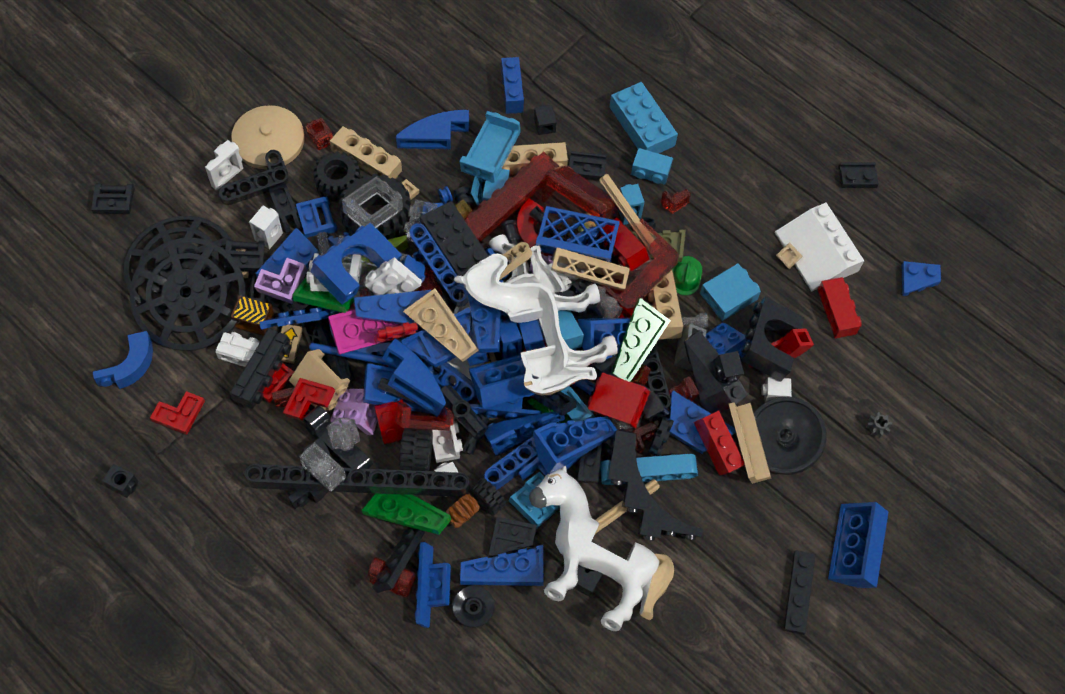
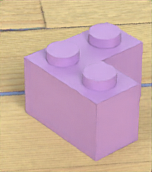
(282, 285)

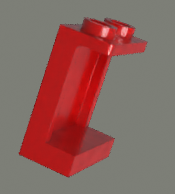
(618, 399)

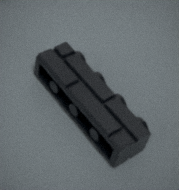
(260, 368)

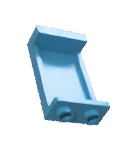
(491, 147)

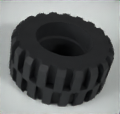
(392, 227)

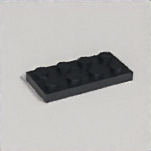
(454, 237)

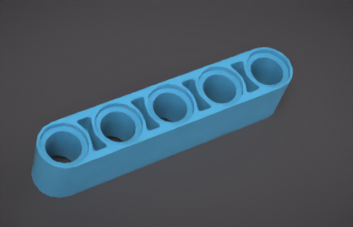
(660, 468)

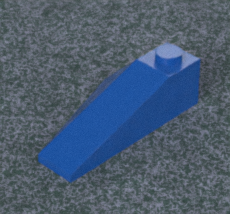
(515, 431)
(565, 442)

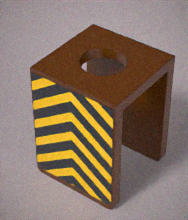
(250, 313)

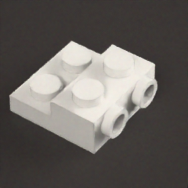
(225, 164)
(392, 278)

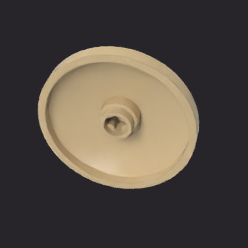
(267, 130)

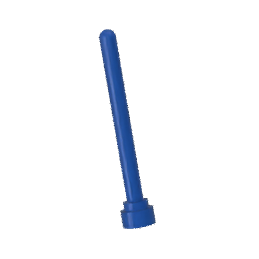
(353, 354)

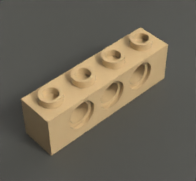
(344, 141)
(523, 153)
(665, 301)

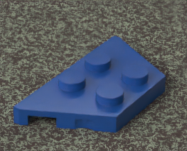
(294, 247)
(429, 348)
(684, 415)

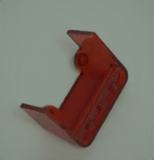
(579, 191)
(665, 260)

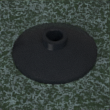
(473, 596)

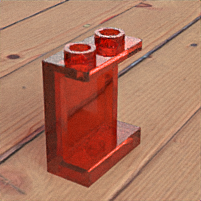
(406, 420)

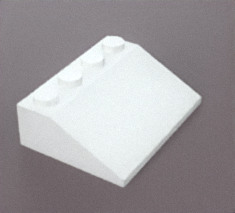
(823, 244)

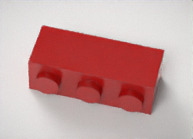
(626, 247)
(839, 307)
(719, 443)

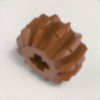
(463, 510)

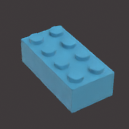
(643, 119)

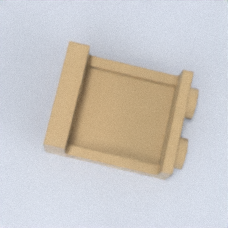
(315, 370)

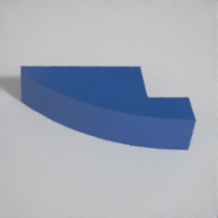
(434, 131)
(413, 378)

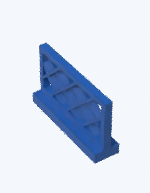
(549, 245)

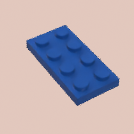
(376, 396)

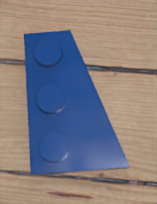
(299, 317)

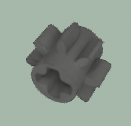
(879, 425)

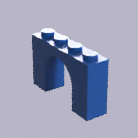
(365, 242)
(530, 332)

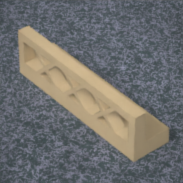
(591, 265)
(750, 442)

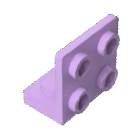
(351, 406)

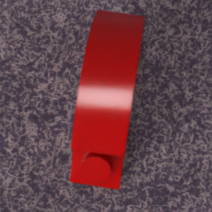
(526, 224)
(794, 342)

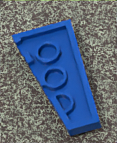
(387, 306)
(486, 325)
(505, 569)

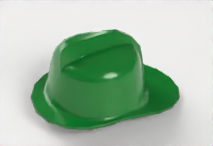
(687, 275)

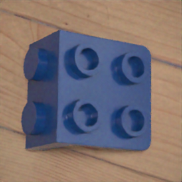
(726, 339)

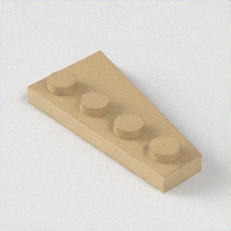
(439, 321)

